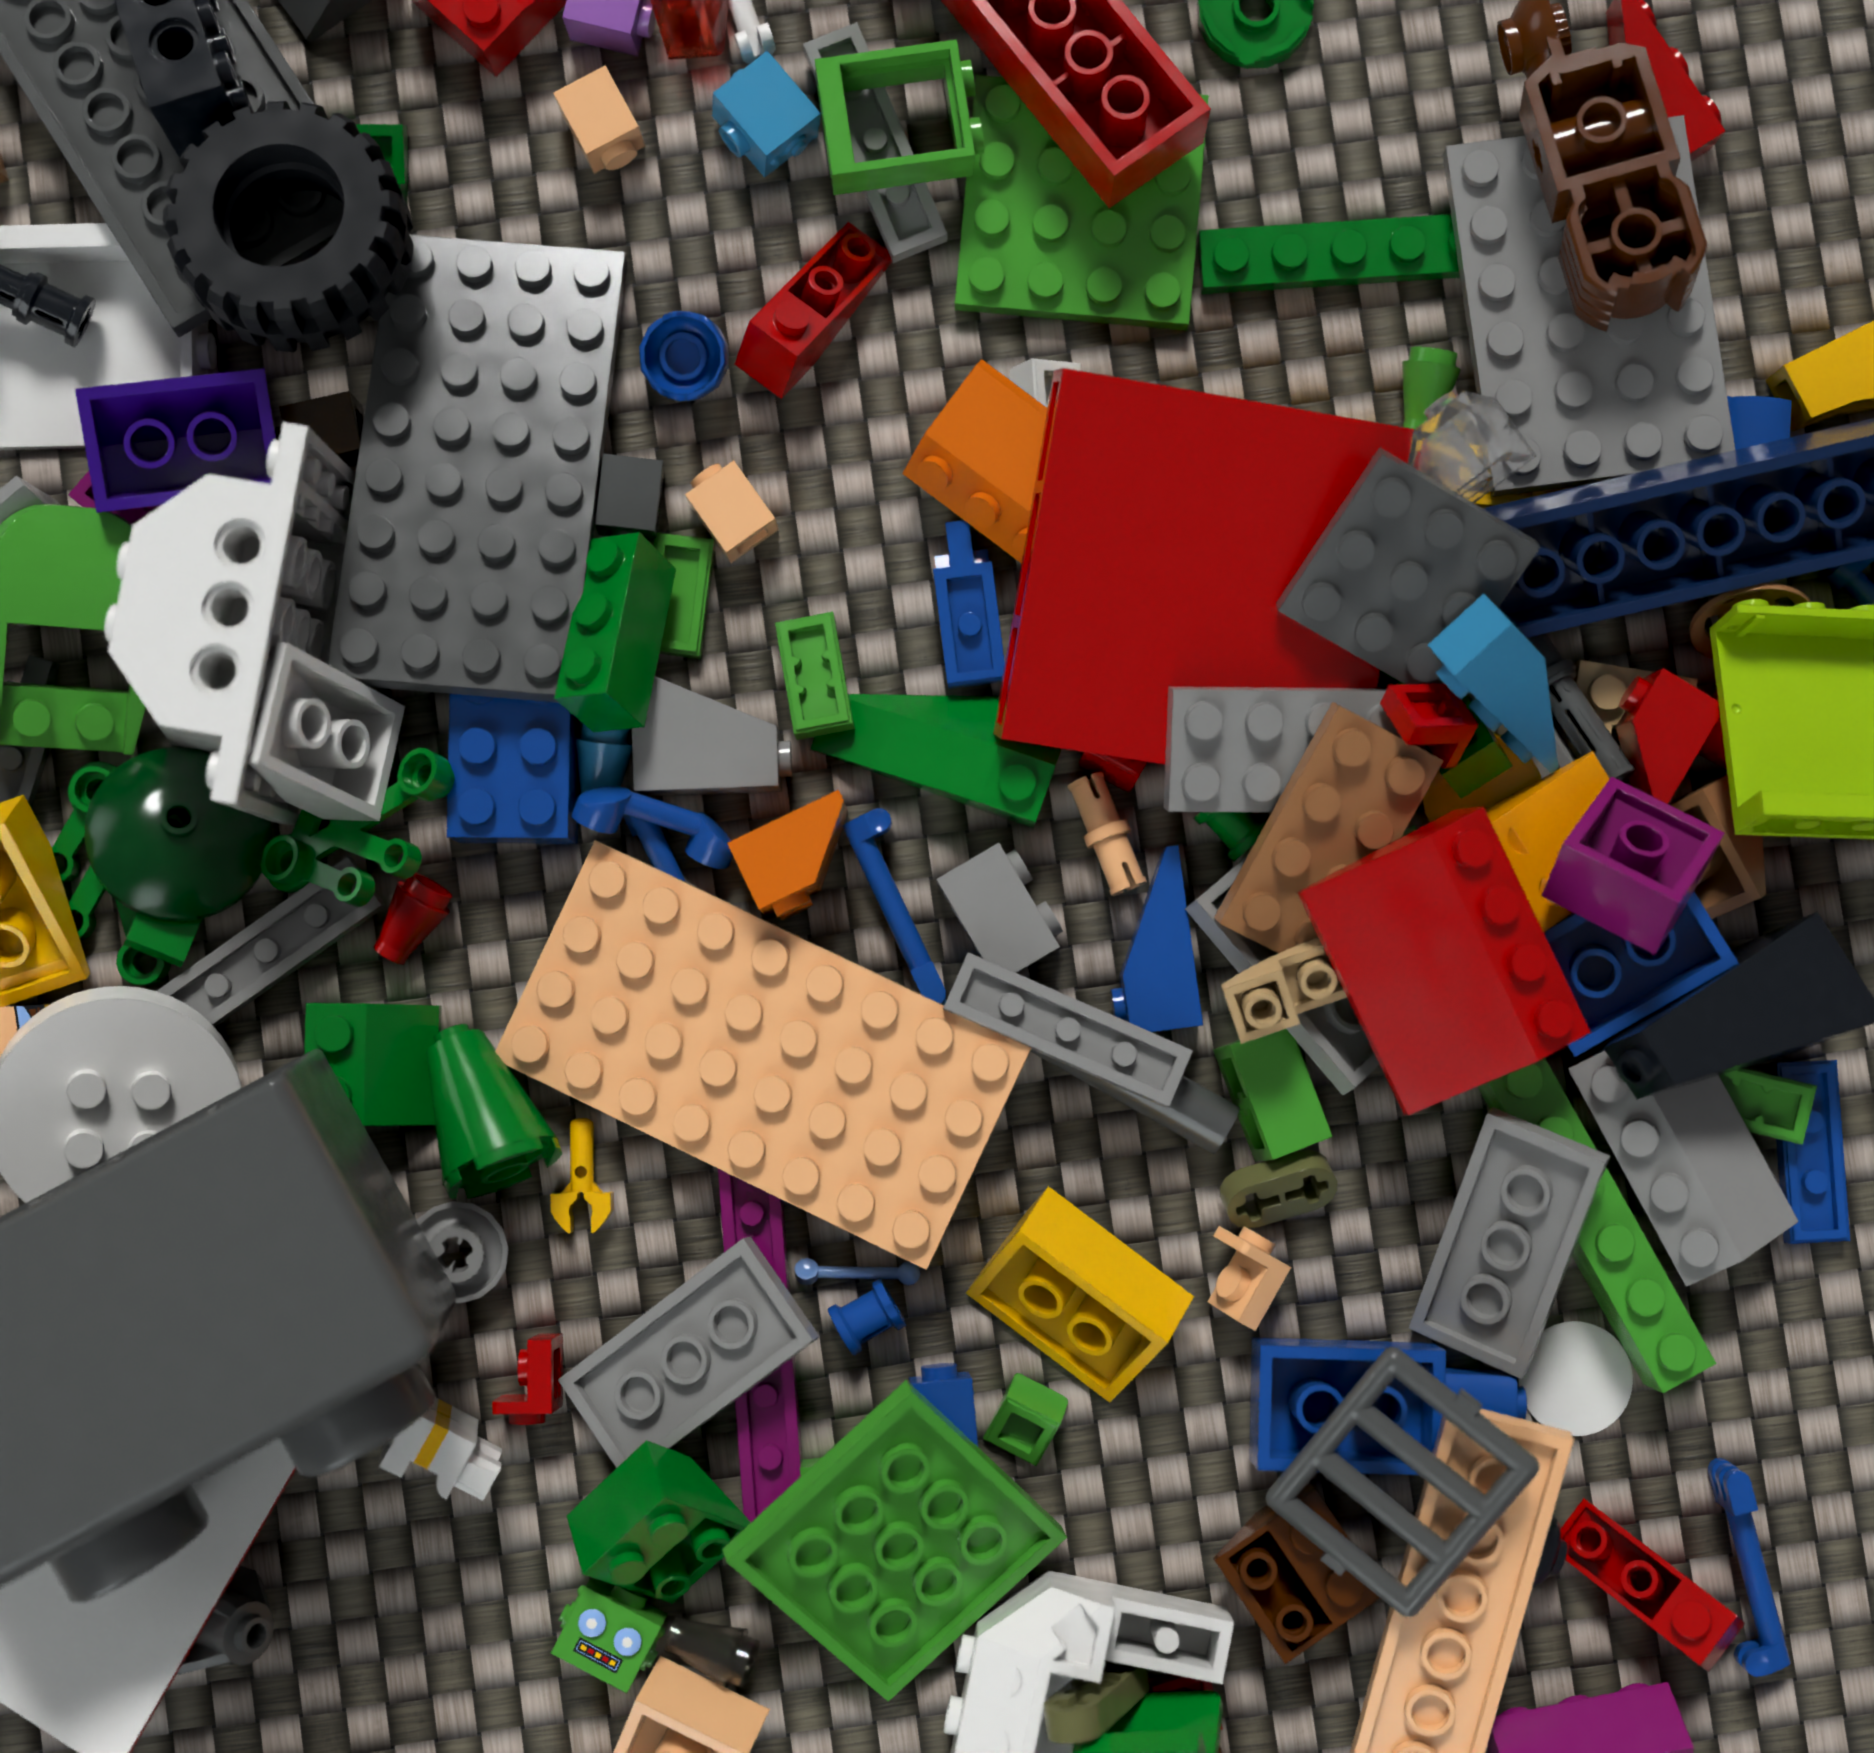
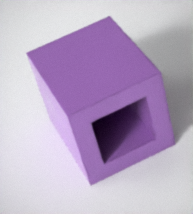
(610, 23)

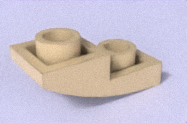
(1279, 988)

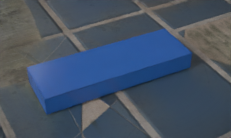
(1815, 1172)

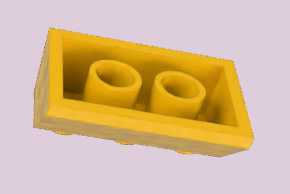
(1080, 1295)

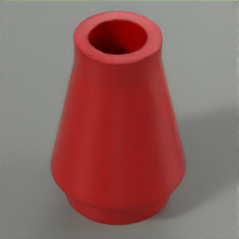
(412, 915)

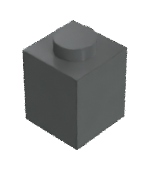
(629, 496)

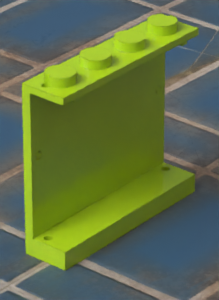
(1797, 718)

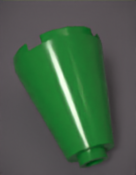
(483, 1116)

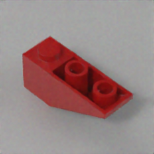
(1636, 25)
(811, 310)
(1649, 1586)

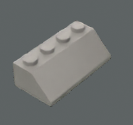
(1688, 1166)

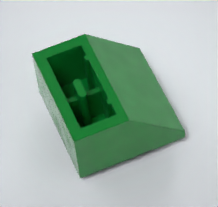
(654, 1524)

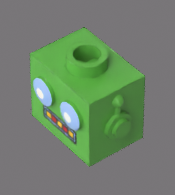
(610, 1633)

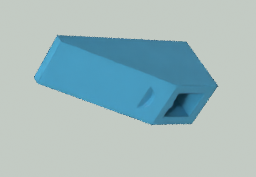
(1505, 674)

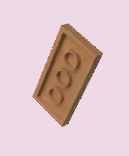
(1340, 805)

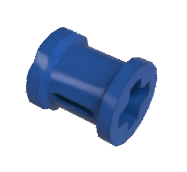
(866, 1317)

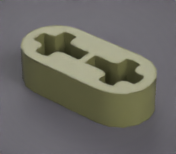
(1278, 1189)

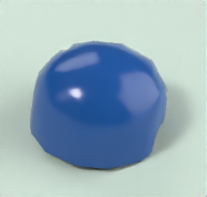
(684, 356)

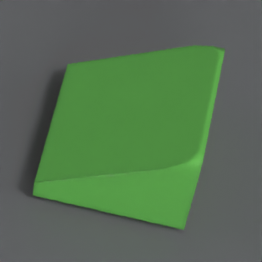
(1026, 1419)

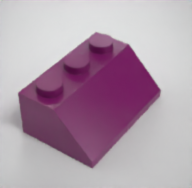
(1626, 1721)

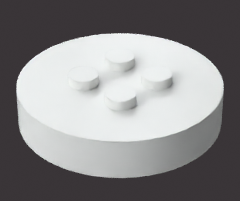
(102, 1078)

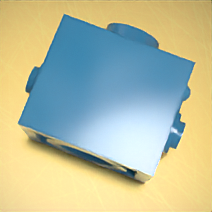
(764, 115)

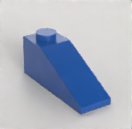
(1159, 968)

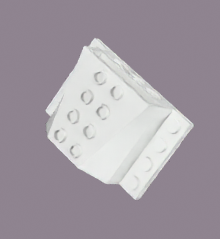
(215, 590)

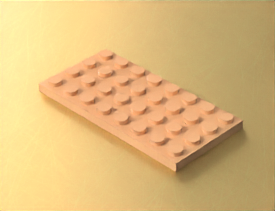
(762, 1054)

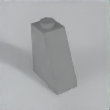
(705, 748)

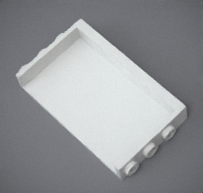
(122, 343)

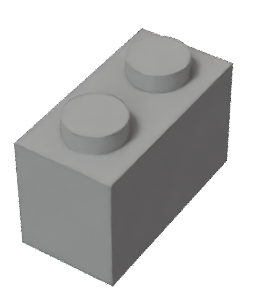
(998, 910)

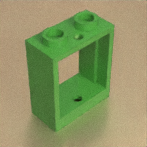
(893, 68)

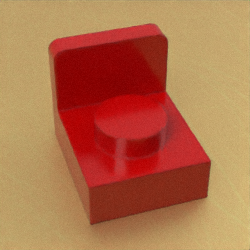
(1431, 718)
(538, 1370)

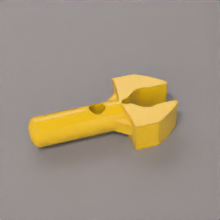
(581, 1181)

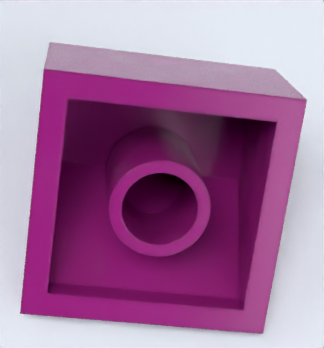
(1632, 864)

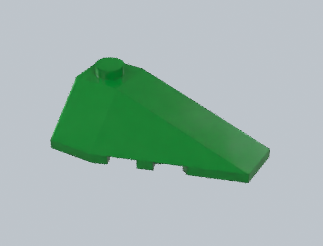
(946, 750)

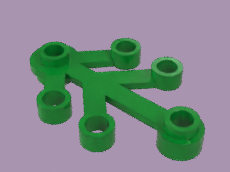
(295, 858)
(90, 889)

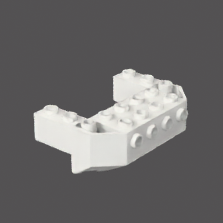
(1066, 1631)

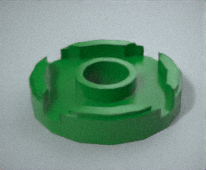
(1252, 42)

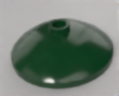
(166, 868)

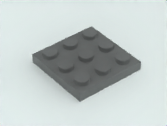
(1402, 568)

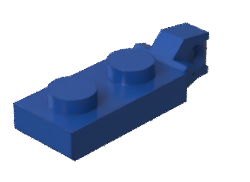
(968, 611)

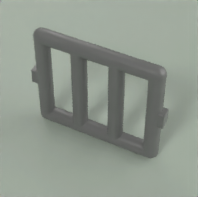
(1442, 1554)

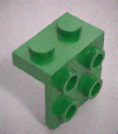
(1164, 1725)

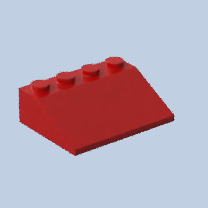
(1444, 960)

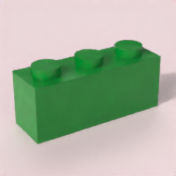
(616, 634)

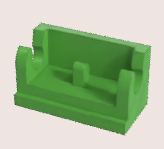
(1273, 1095)

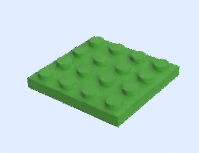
(1051, 246)
(895, 1541)

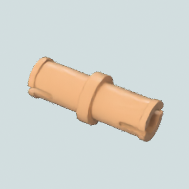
(1107, 833)

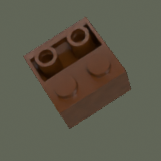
(1285, 1581)

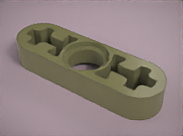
(1088, 1708)

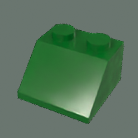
(378, 1057)

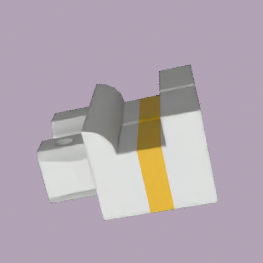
(448, 1446)

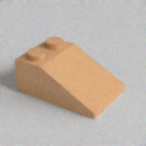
(689, 1715)

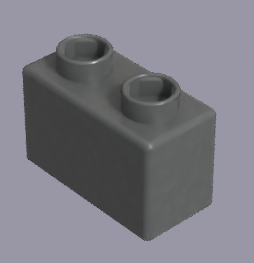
(195, 1308)

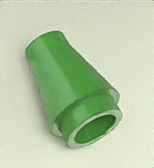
(1426, 378)

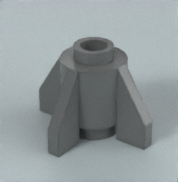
(237, 1627)

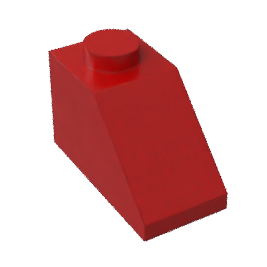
(1663, 730)

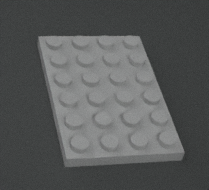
(1577, 394)

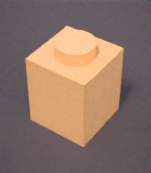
(600, 120)
(730, 509)

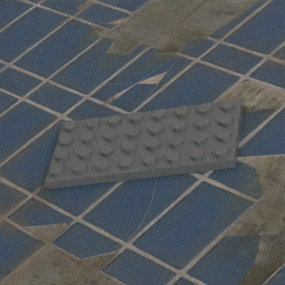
(91, 100)
(479, 468)

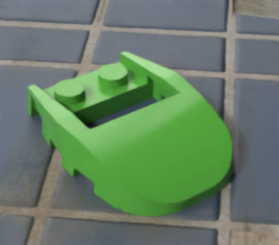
(63, 573)

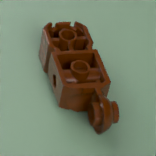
(1604, 168)

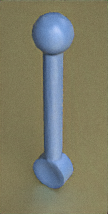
(808, 1272)

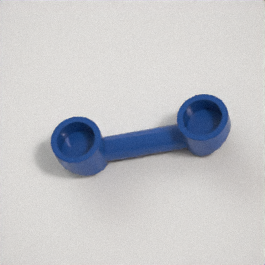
(604, 807)

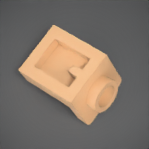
(1250, 1279)

